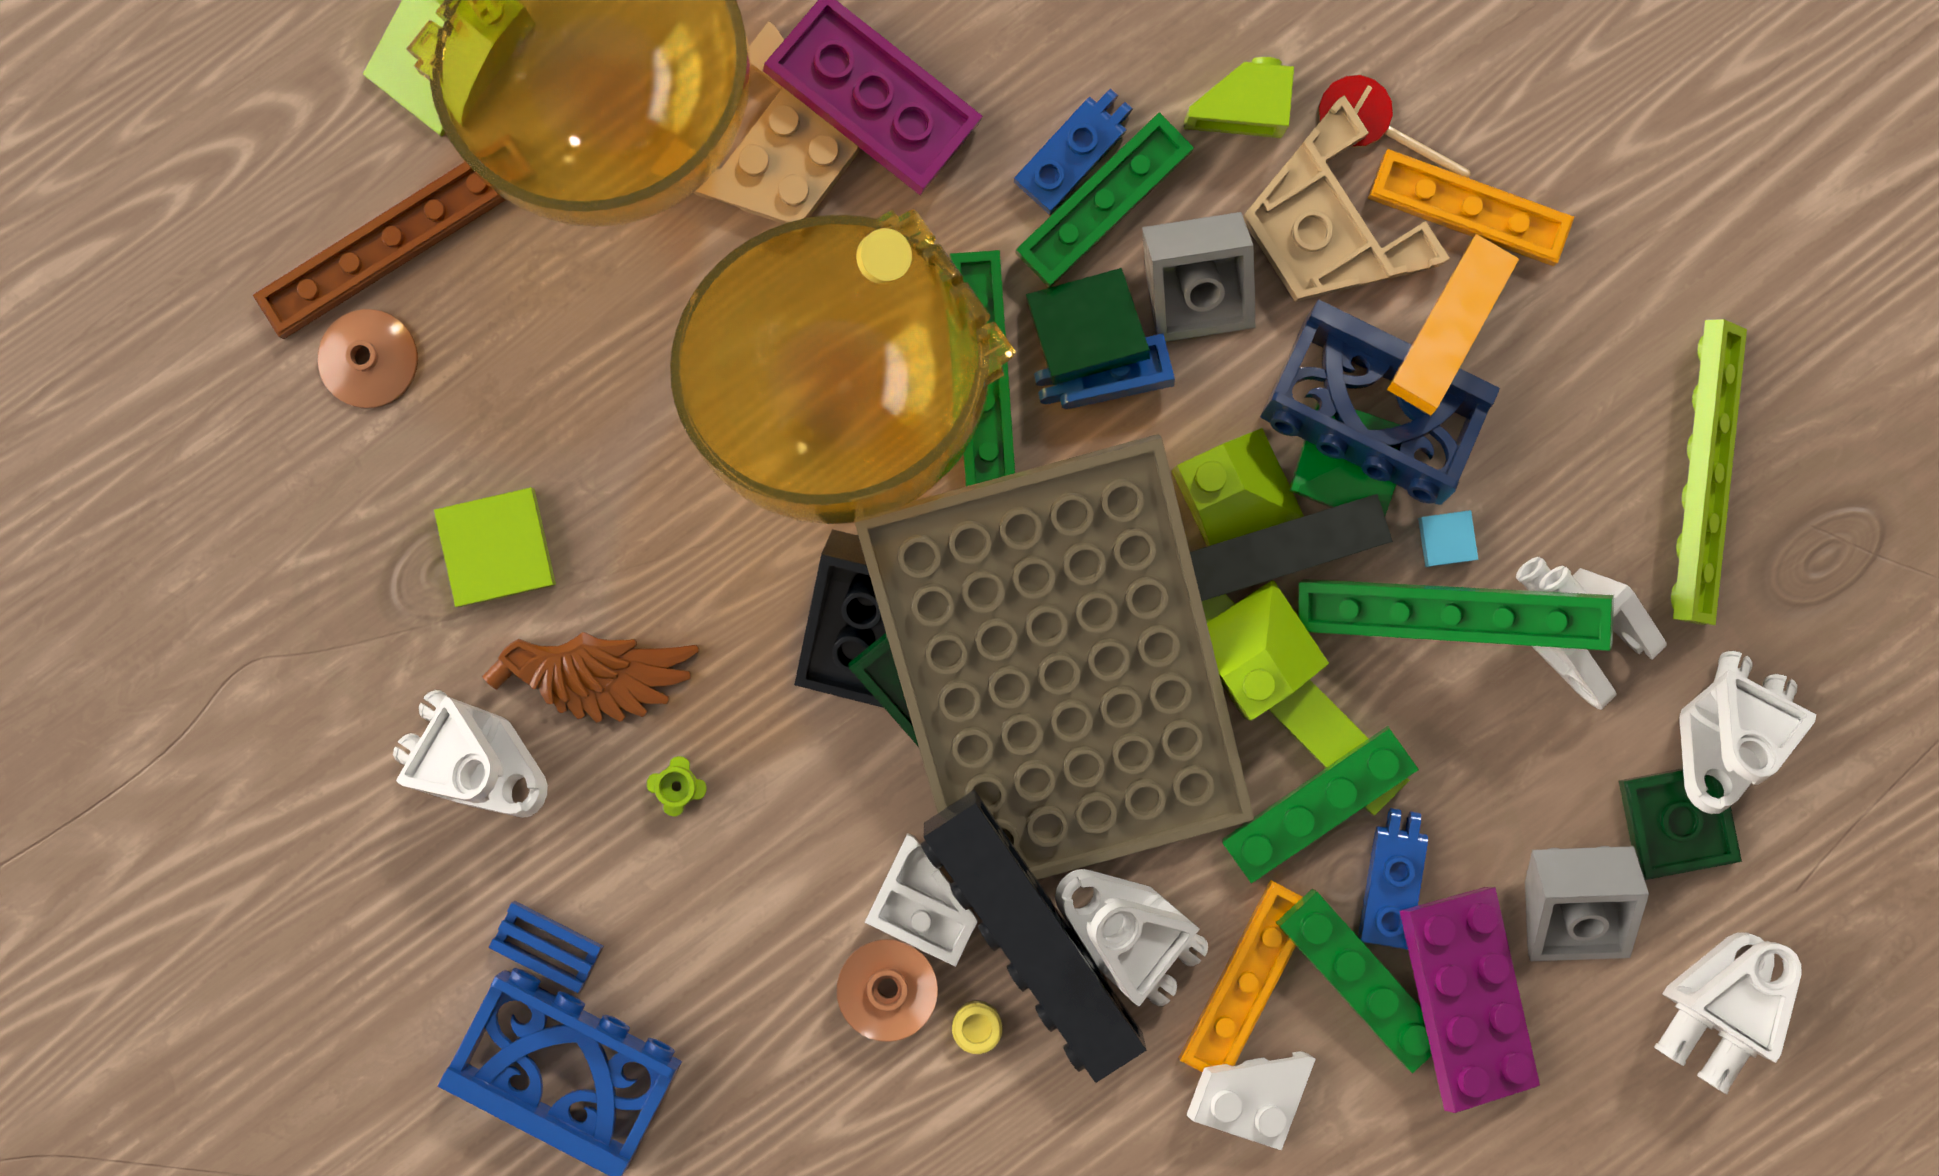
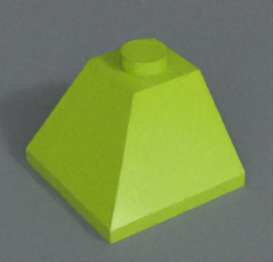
(1236, 489)
(1263, 651)

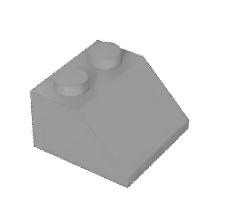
(1200, 276)
(1583, 903)

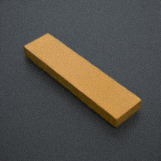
(1471, 207)
(1453, 325)
(1243, 984)

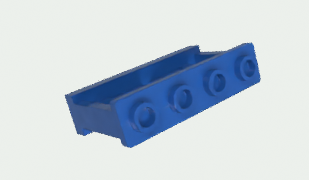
(491, 1086)

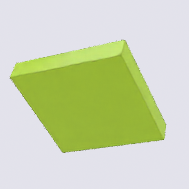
(494, 547)

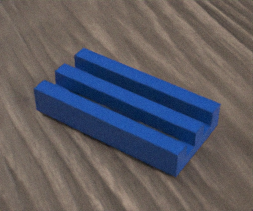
(515, 953)

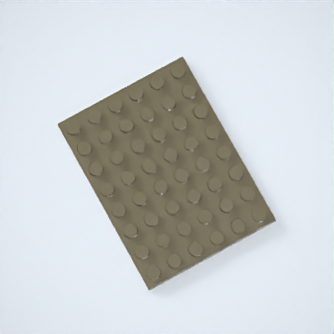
(1061, 657)

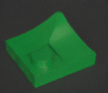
(1338, 480)

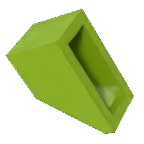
(1247, 101)

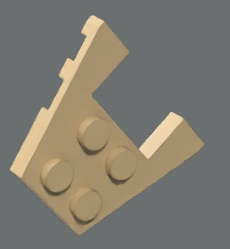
(785, 158)
(1315, 230)

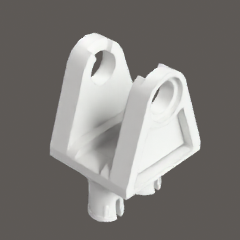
(1629, 622)
(1738, 732)
(470, 759)
(1130, 933)
(1736, 1002)

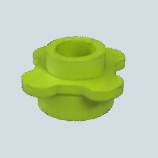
(690, 789)

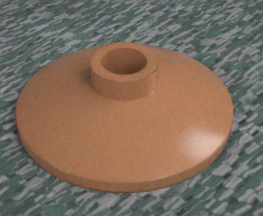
(390, 364)
(880, 1015)

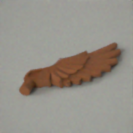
(593, 674)

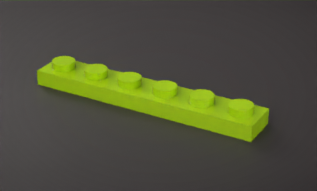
(1710, 472)

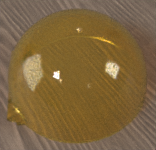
(589, 102)
(829, 386)

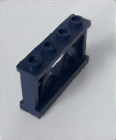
(1346, 437)

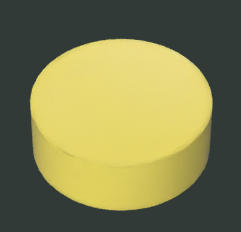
(884, 256)
(977, 1027)

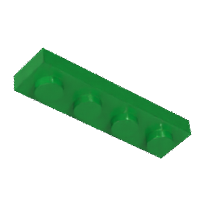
(1104, 200)
(1319, 804)
(1358, 978)

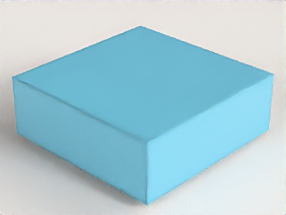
(1448, 538)

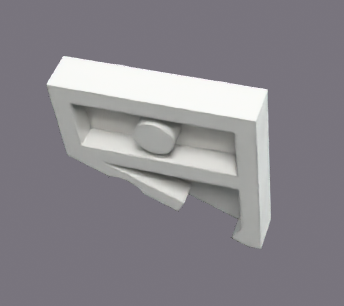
(921, 907)
(1252, 1098)

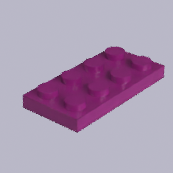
(872, 93)
(1469, 999)

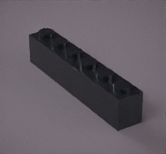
(1033, 937)

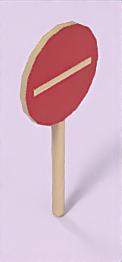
(1376, 112)

